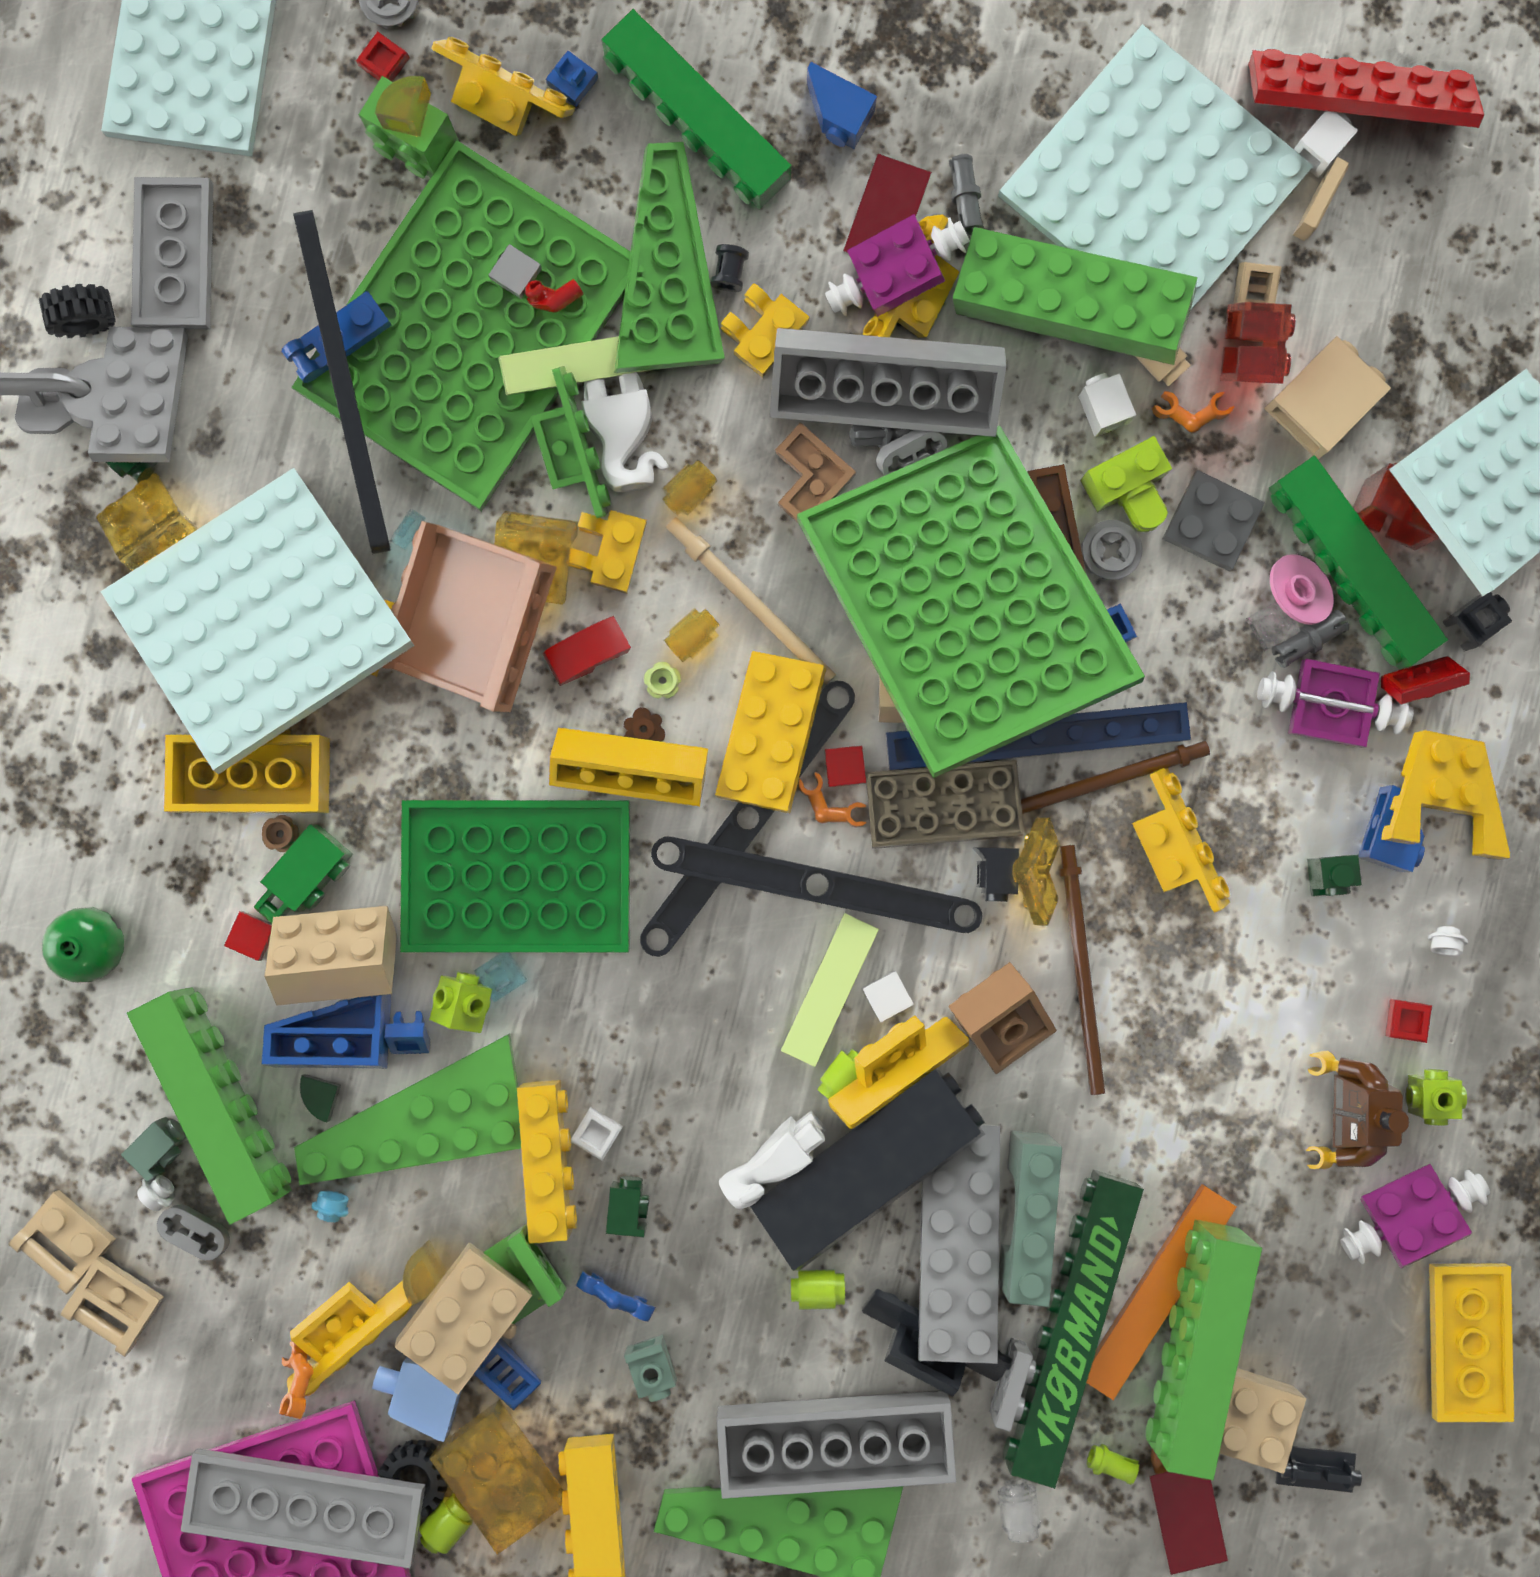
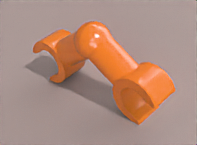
(1191, 422)
(829, 814)
(294, 1401)

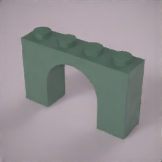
(1028, 1261)

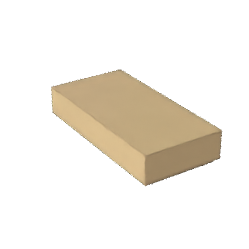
(1321, 199)

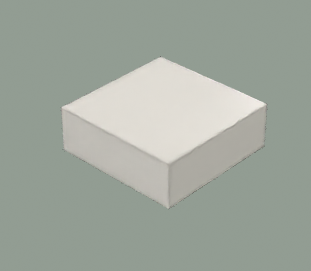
(887, 996)
(596, 1133)

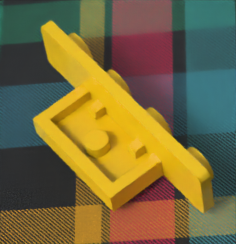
(496, 93)
(921, 311)
(1175, 845)
(895, 1065)
(343, 1328)

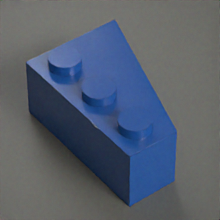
(331, 1037)

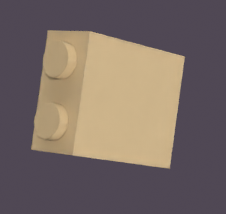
(1328, 397)

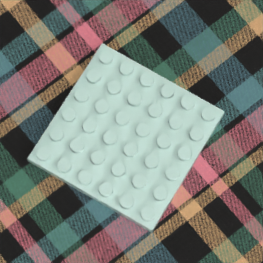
(1156, 168)
(256, 620)

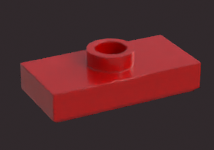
(1425, 680)

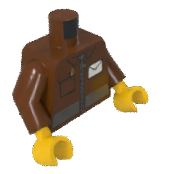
(1364, 1114)

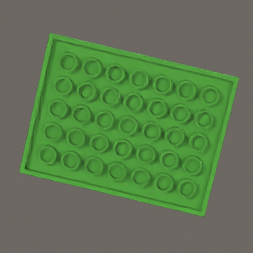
(435, 377)
(969, 601)

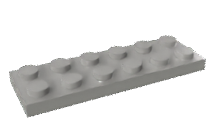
(961, 1256)
(303, 1508)

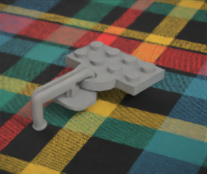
(123, 397)

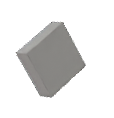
(514, 271)

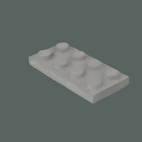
(172, 252)

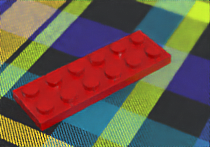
(1365, 88)

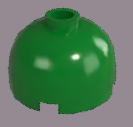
(82, 945)

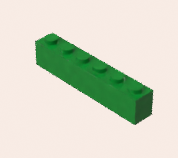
(695, 109)
(1356, 564)

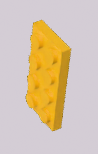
(770, 731)
(1471, 1342)

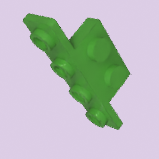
(565, 445)

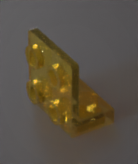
(144, 522)
(543, 540)

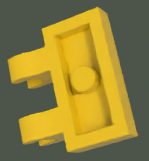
(758, 344)
(617, 552)

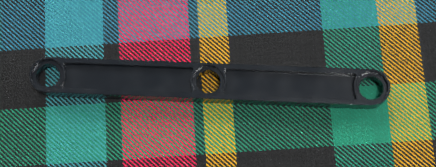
(341, 381)
(843, 889)
(694, 892)

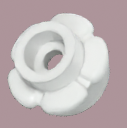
(1447, 941)
(156, 1193)

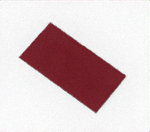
(889, 197)
(1188, 1521)

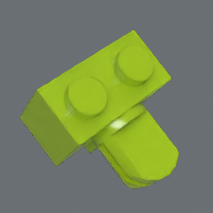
(1130, 482)

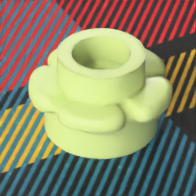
(652, 677)

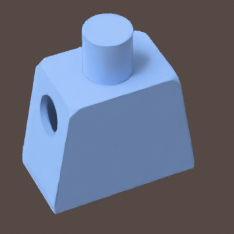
(418, 1399)

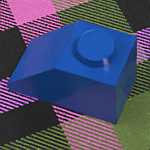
(839, 106)
(1387, 853)

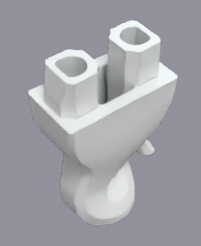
(621, 426)
(778, 1158)

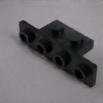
(904, 1346)

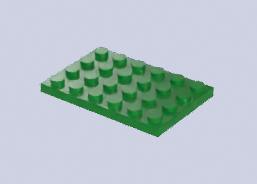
(515, 876)

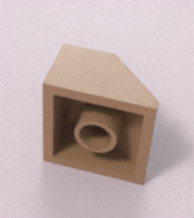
(1003, 1017)

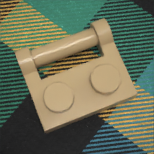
(71, 1232)
(117, 1295)

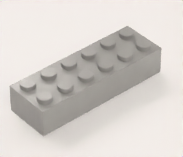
(887, 382)
(835, 1444)

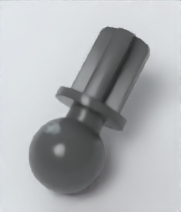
(874, 436)

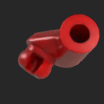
(551, 299)

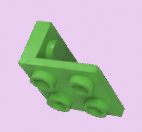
(531, 1267)

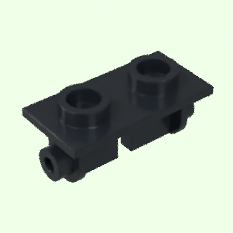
(1320, 1470)

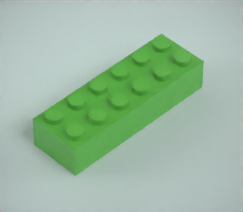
(1074, 295)
(210, 1102)
(1203, 1348)

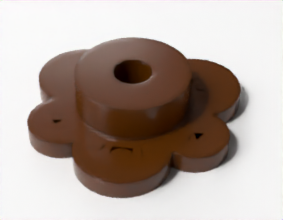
(641, 718)

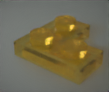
(1033, 870)

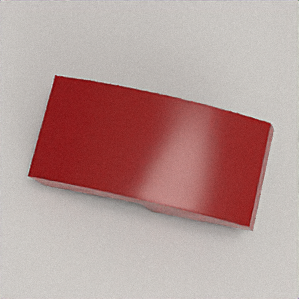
(586, 650)

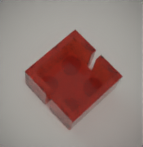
(1258, 322)
(1384, 496)

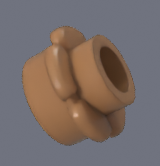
(270, 830)

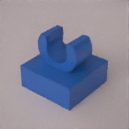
(572, 78)
(407, 1037)

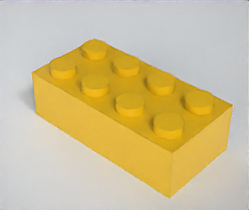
(278, 777)

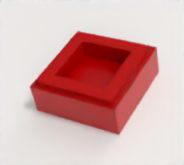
(382, 58)
(845, 766)
(249, 936)
(1408, 1020)

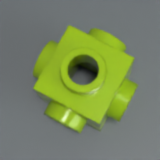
(461, 1002)
(1435, 1097)

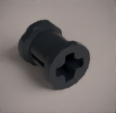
(729, 267)

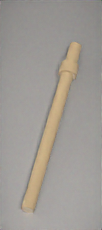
(699, 550)

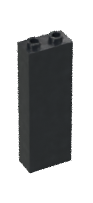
(868, 1169)

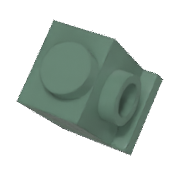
(155, 1147)
(651, 1354)

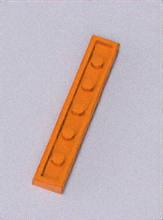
(1151, 1298)

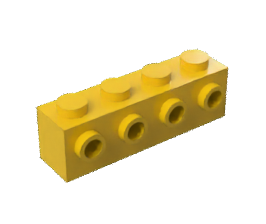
(628, 766)
(545, 1161)
(592, 1506)

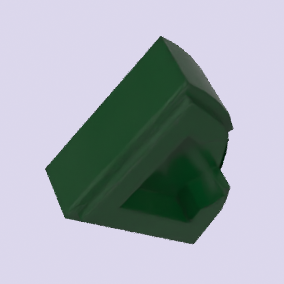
(319, 1096)

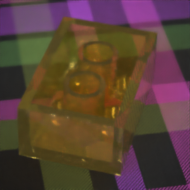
(498, 1477)

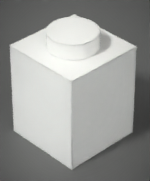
(1325, 140)
(1106, 404)

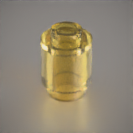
(689, 488)
(692, 634)

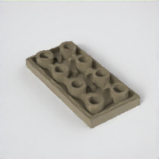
(957, 806)

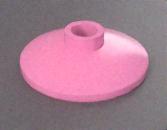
(1301, 589)

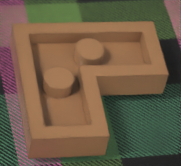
(820, 470)

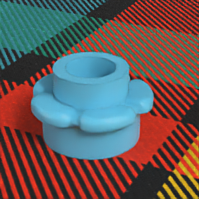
(331, 1206)

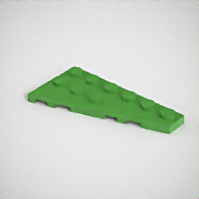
(668, 289)
(441, 1118)
(809, 1532)

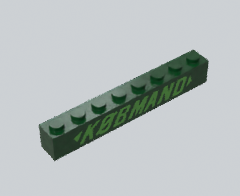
(1073, 1327)

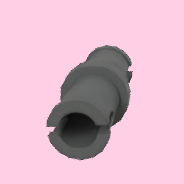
(966, 192)
(1310, 639)

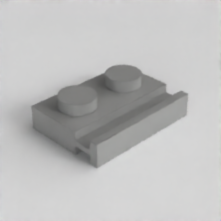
(1007, 1400)

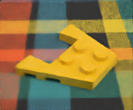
(1450, 777)

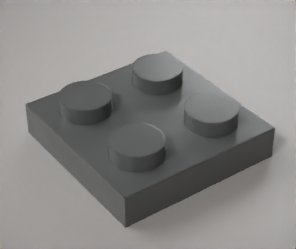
(1213, 520)

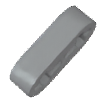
(909, 449)
(189, 1240)

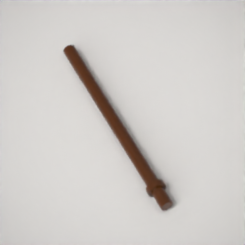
(1180, 756)
(1071, 873)

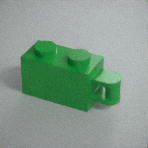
(303, 873)

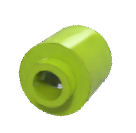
(839, 1074)
(818, 1289)
(445, 1526)

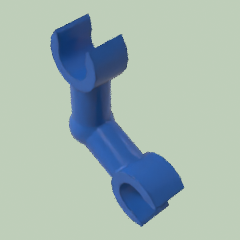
(614, 1299)

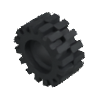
(77, 310)
(418, 1456)

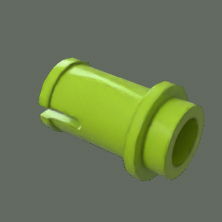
(1113, 1464)

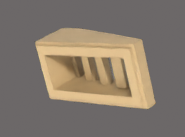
(1247, 269)

